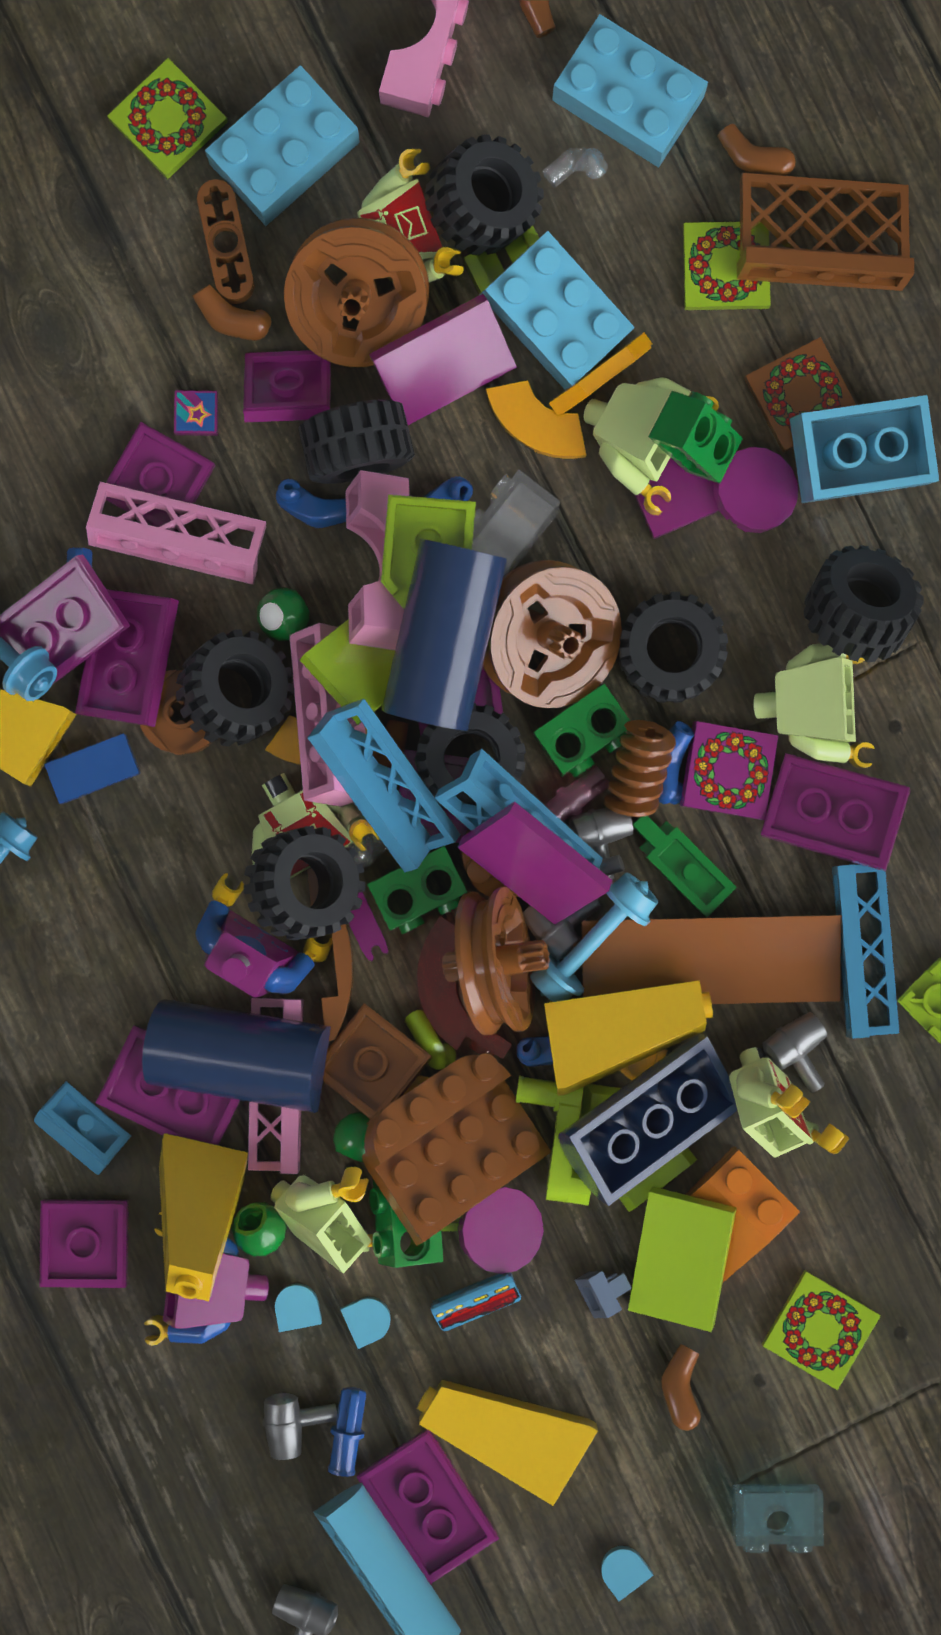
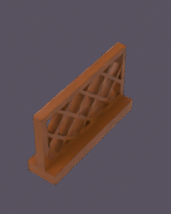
(831, 265)

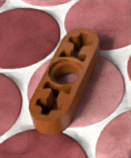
(208, 215)

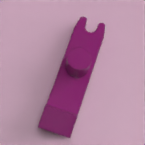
(367, 929)

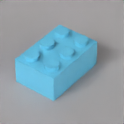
(629, 90)
(283, 145)
(557, 311)
(864, 449)

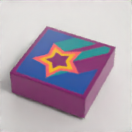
(196, 413)

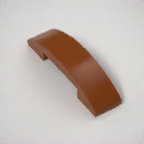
(336, 1007)

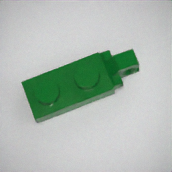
(683, 865)

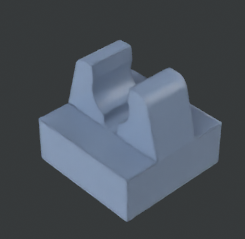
(602, 1291)

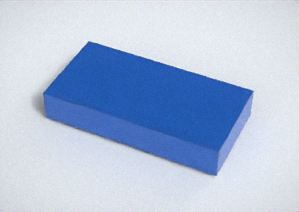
(92, 768)

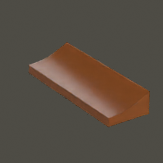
(730, 956)

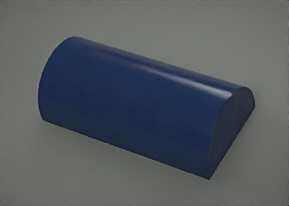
(444, 635)
(235, 1055)
(650, 1120)

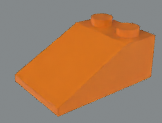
(760, 1206)

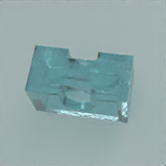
(756, 1502)

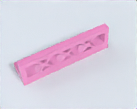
(173, 547)
(290, 1118)

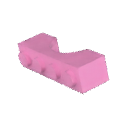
(414, 73)
(373, 612)

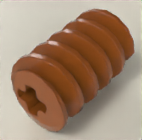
(641, 769)

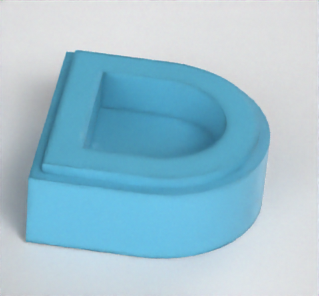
(297, 1308)
(367, 1320)
(624, 1571)

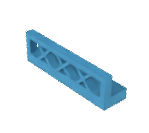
(375, 785)
(493, 791)
(851, 953)

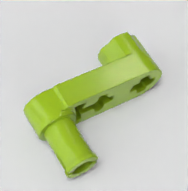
(562, 1180)

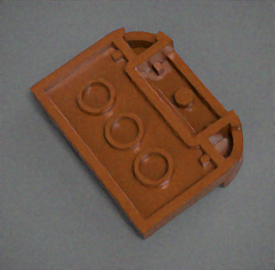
(450, 1144)

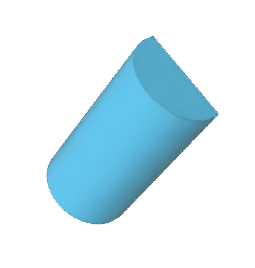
(384, 1565)

